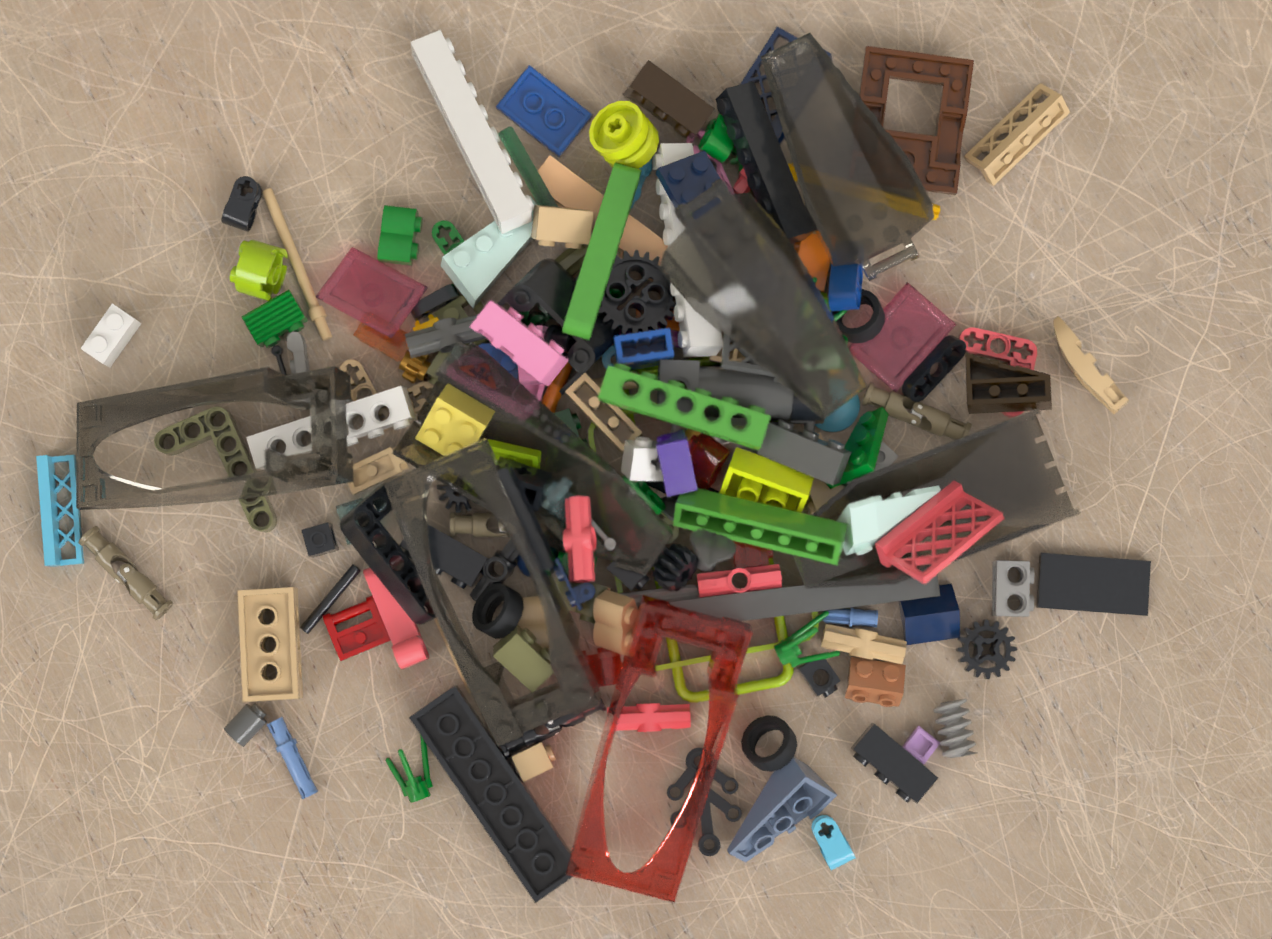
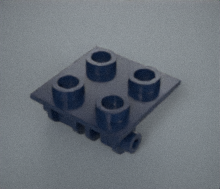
(575, 595)

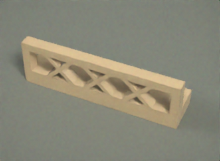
(1022, 135)

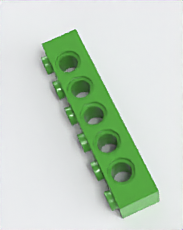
(613, 394)

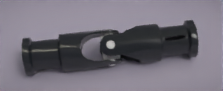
(530, 737)

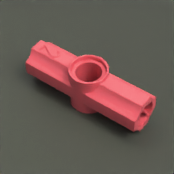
(579, 539)
(757, 578)
(654, 717)

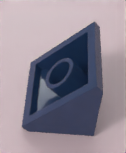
(931, 617)

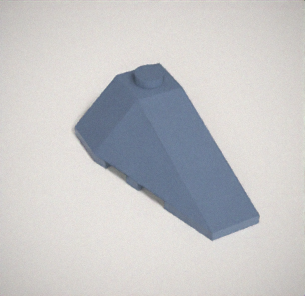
(783, 802)

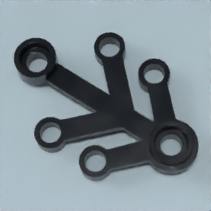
(713, 797)

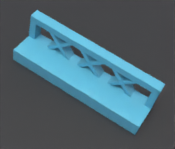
(49, 510)

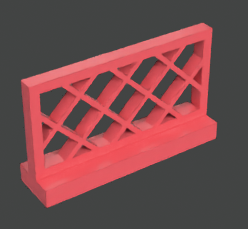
(927, 522)

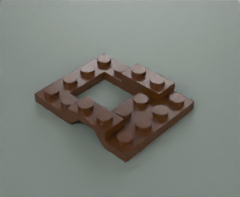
(932, 157)

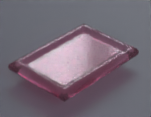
(371, 292)
(908, 336)

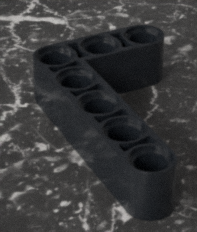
(386, 552)

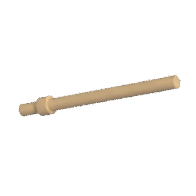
(316, 313)

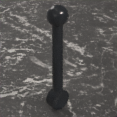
(277, 351)

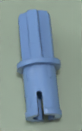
(852, 617)

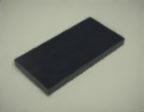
(1093, 584)

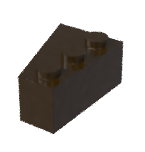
(668, 100)
(1005, 388)

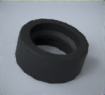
(871, 328)
(508, 616)
(759, 728)

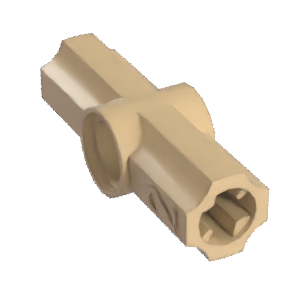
(863, 644)

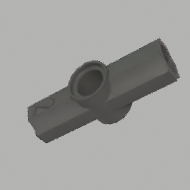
(442, 336)

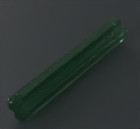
(526, 167)

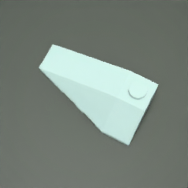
(874, 517)

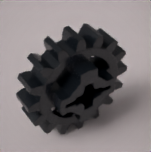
(977, 640)

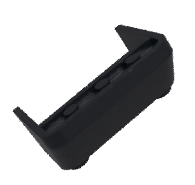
(553, 290)

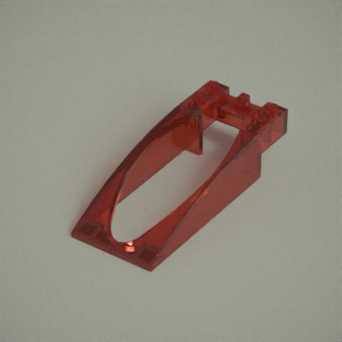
(729, 641)

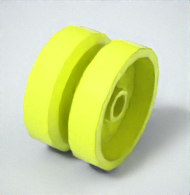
(624, 135)

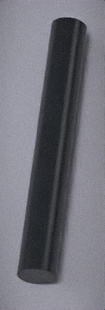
(330, 599)

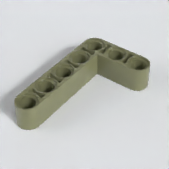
(229, 459)

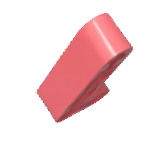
(403, 632)

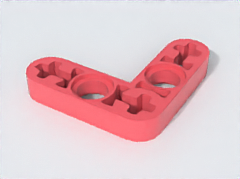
(1014, 360)

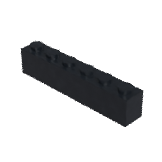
(763, 159)

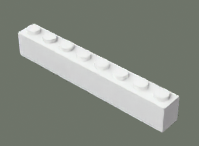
(471, 131)
(696, 333)

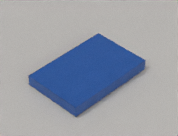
(544, 111)

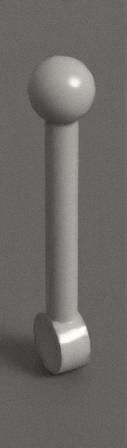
(609, 542)

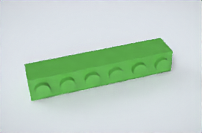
(761, 525)

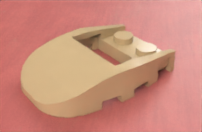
(1083, 368)

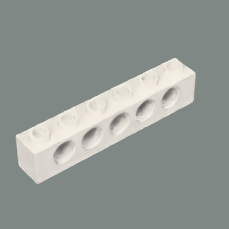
(395, 399)

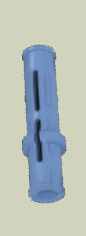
(287, 747)

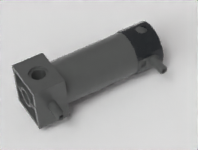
(738, 385)

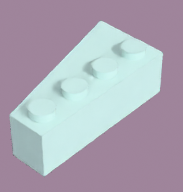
(484, 258)

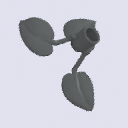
(708, 546)

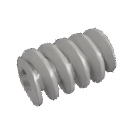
(955, 729)

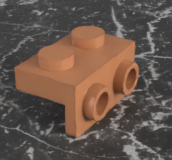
(875, 682)

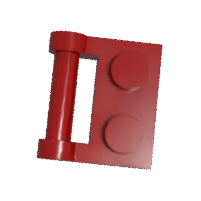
(360, 636)

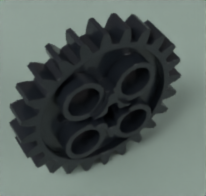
(652, 311)

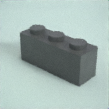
(804, 451)

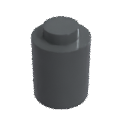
(246, 724)

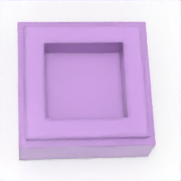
(920, 744)

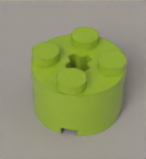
(259, 269)

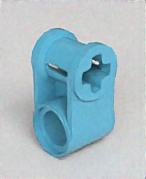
(833, 845)

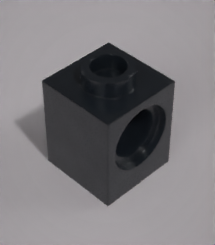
(320, 540)
(807, 672)

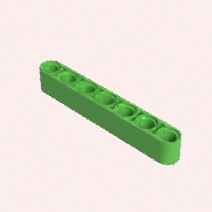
(601, 251)

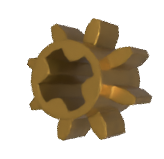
(415, 367)

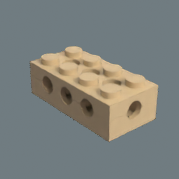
(254, 633)

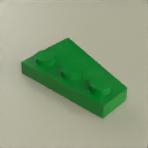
(864, 445)

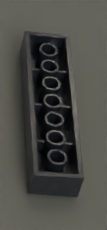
(494, 792)

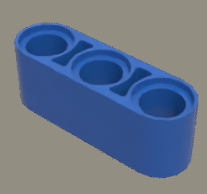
(845, 287)

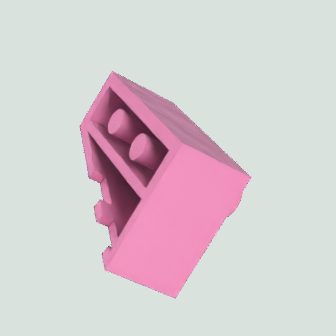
(520, 342)

